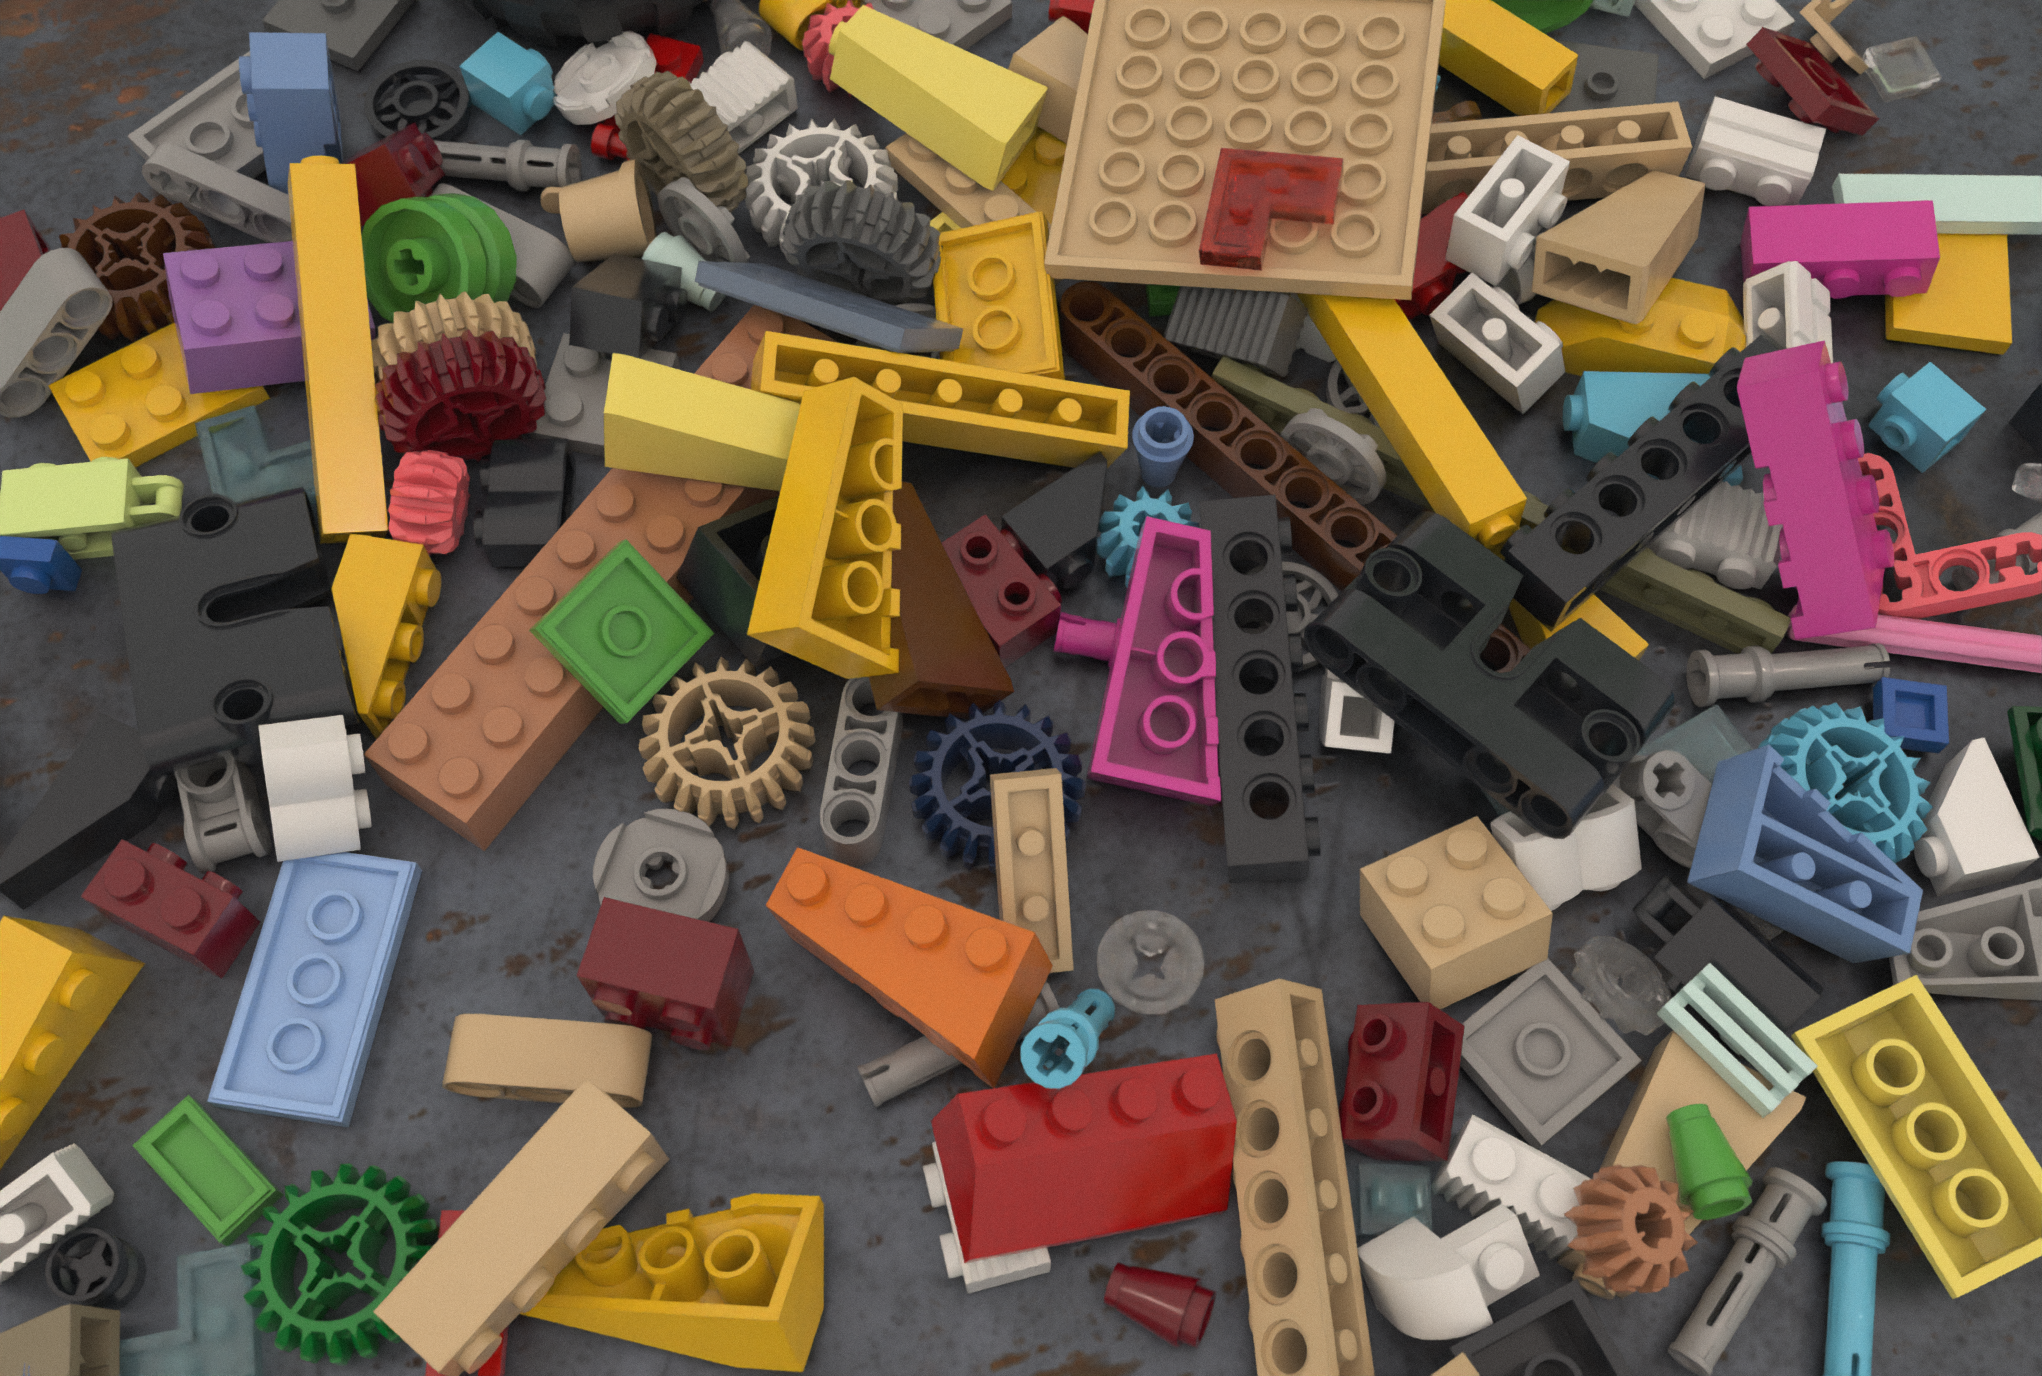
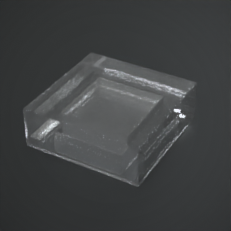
(1901, 69)

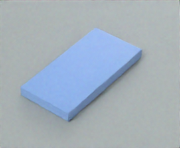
(316, 988)

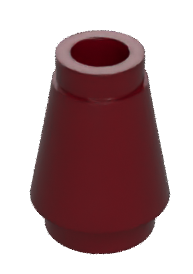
(1162, 1302)

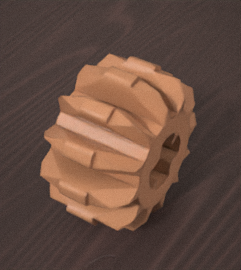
(1630, 1229)

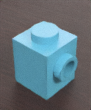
(509, 82)
(1924, 415)

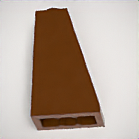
(939, 636)

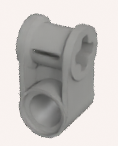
(1667, 801)
(224, 817)

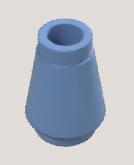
(1161, 444)

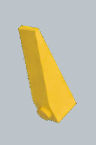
(708, 1286)

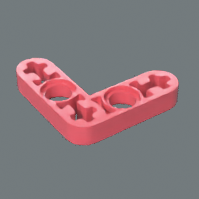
(1920, 573)

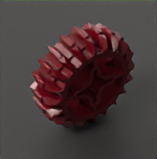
(460, 395)

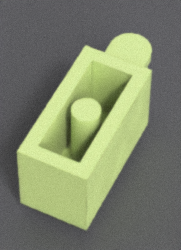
(84, 503)

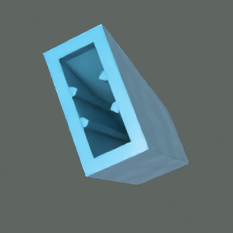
(1615, 404)

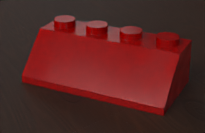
(1087, 1158)

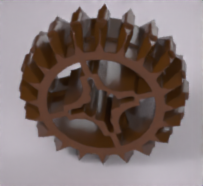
(126, 254)

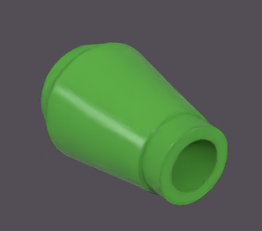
(1706, 1164)

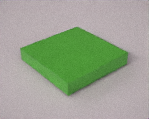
(622, 631)

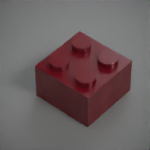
(666, 973)

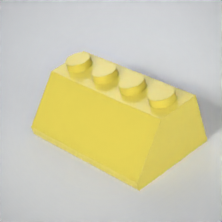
(1931, 1133)

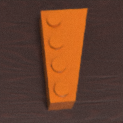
(922, 958)

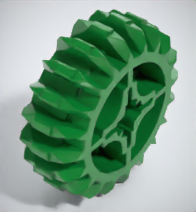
(324, 1284)

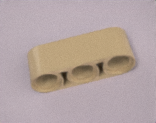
(545, 1058)

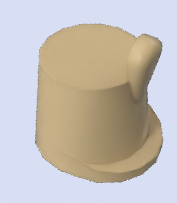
(605, 214)

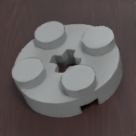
(648, 843)

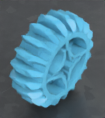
(1880, 786)

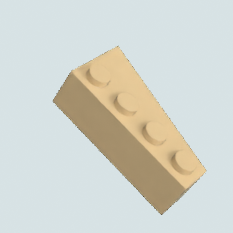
(522, 1231)

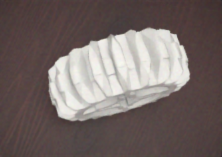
(808, 160)

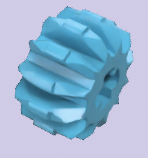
(1122, 528)

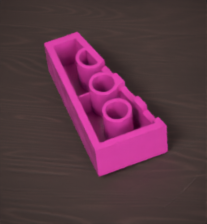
(1816, 488)
(1160, 690)

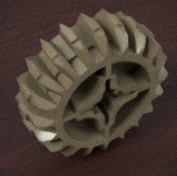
(680, 136)

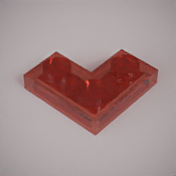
(1260, 187)

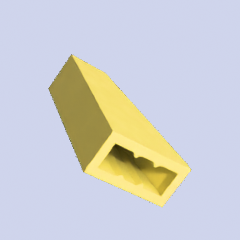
(938, 93)
(694, 426)

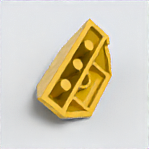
(1680, 334)

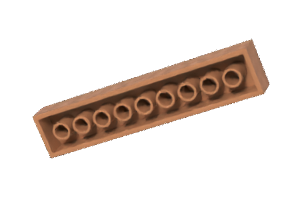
(501, 702)

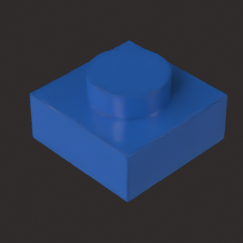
(37, 565)
(1913, 711)

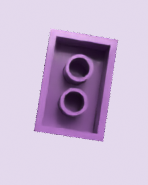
(237, 315)

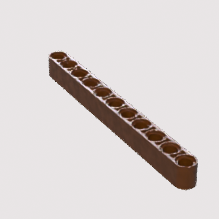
(1242, 441)

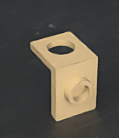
(1827, 39)

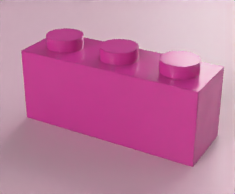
(1847, 245)

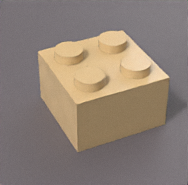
(1454, 914)

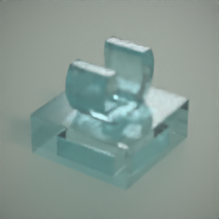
(1390, 1196)

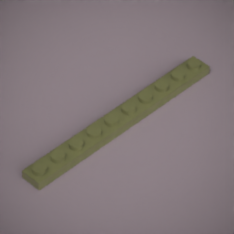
(1647, 582)

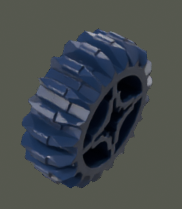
(973, 741)

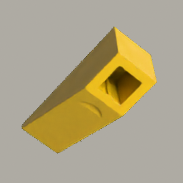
(380, 613)

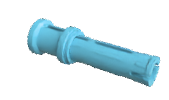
(1082, 1037)
(1856, 1241)

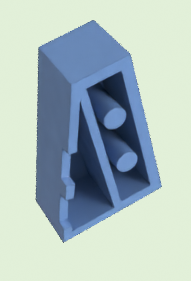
(291, 100)
(1797, 866)

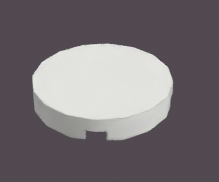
(599, 76)

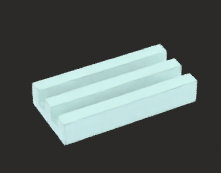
(1749, 1021)

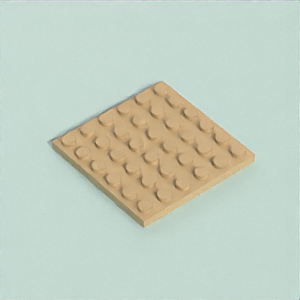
(1280, 76)

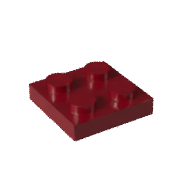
(1812, 82)

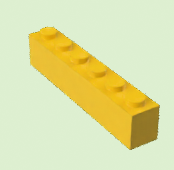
(958, 402)

